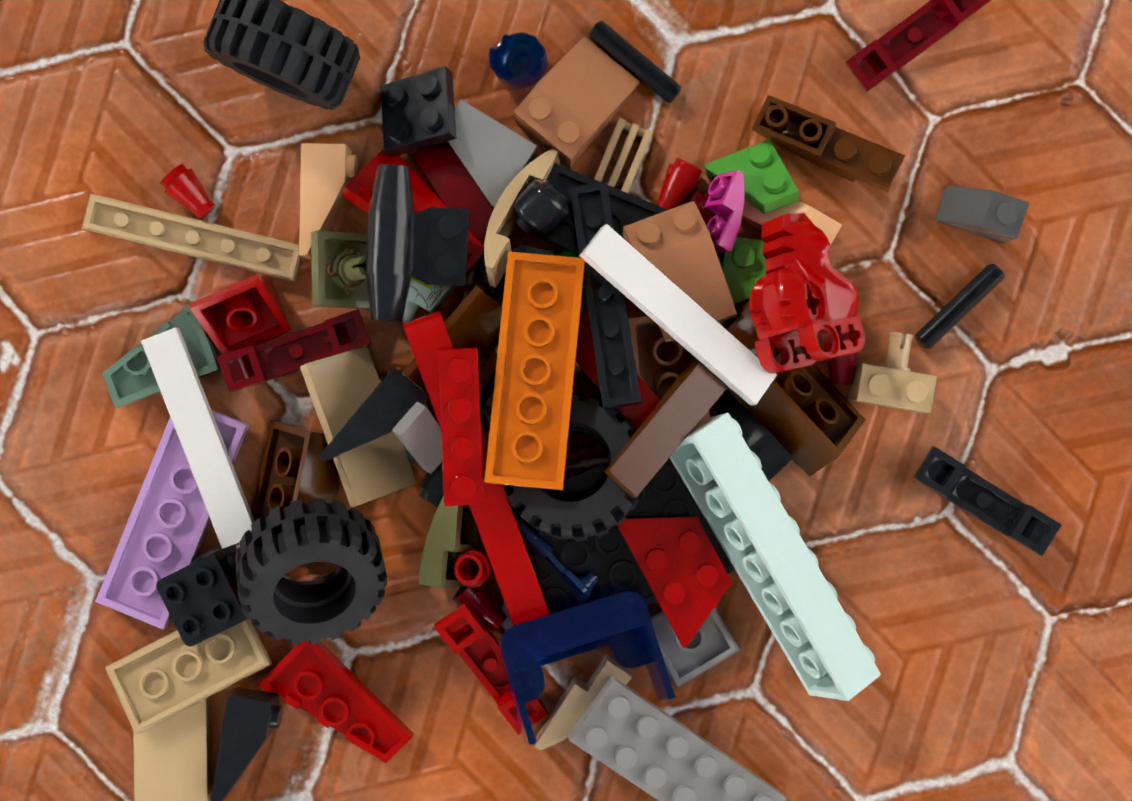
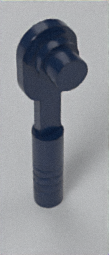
(581, 586)

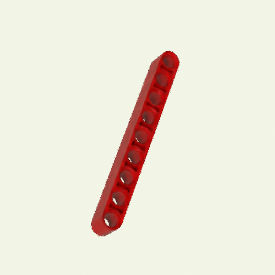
(495, 516)

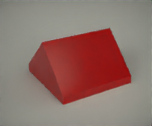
(242, 314)

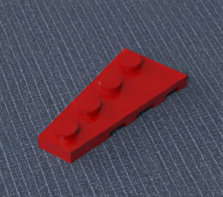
(360, 190)
(329, 691)

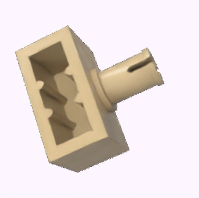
(893, 383)

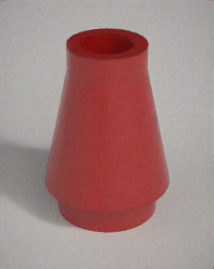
(678, 184)
(187, 190)
(473, 568)

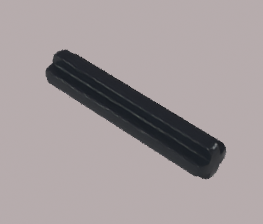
(635, 61)
(959, 306)

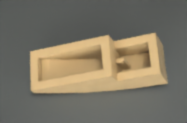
(576, 701)

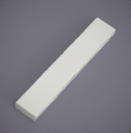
(677, 314)
(199, 435)

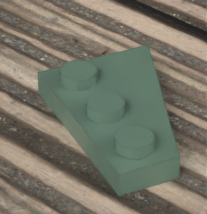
(132, 375)

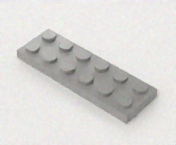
(662, 752)

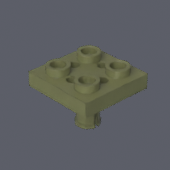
(350, 270)

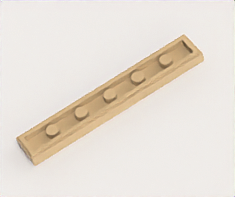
(192, 237)

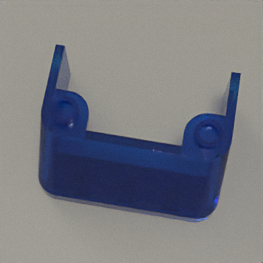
(613, 620)

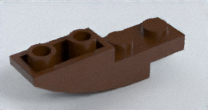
(826, 145)

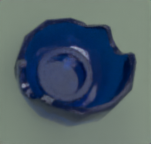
(518, 60)

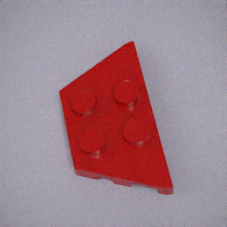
(678, 568)

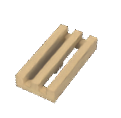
(633, 131)

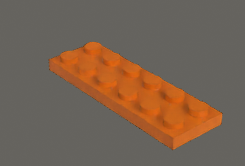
(535, 371)

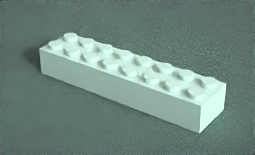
(773, 560)

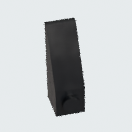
(376, 415)
(757, 437)
(246, 727)

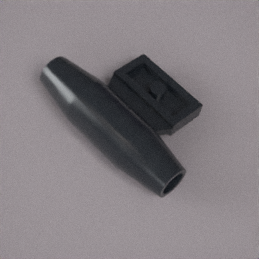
(409, 244)

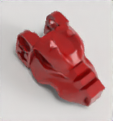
(802, 298)

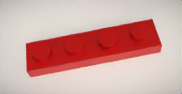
(460, 426)

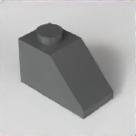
(982, 212)

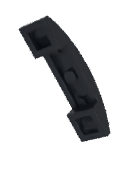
(986, 501)

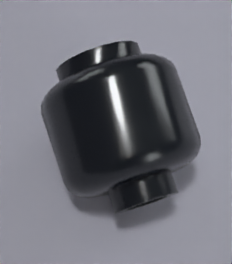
(541, 207)

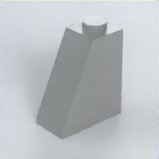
(489, 150)

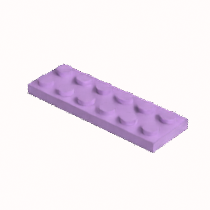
(162, 527)

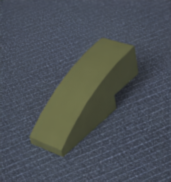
(449, 536)

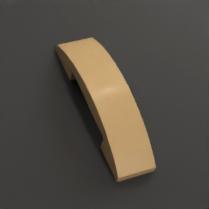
(503, 216)

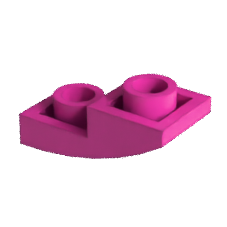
(727, 201)

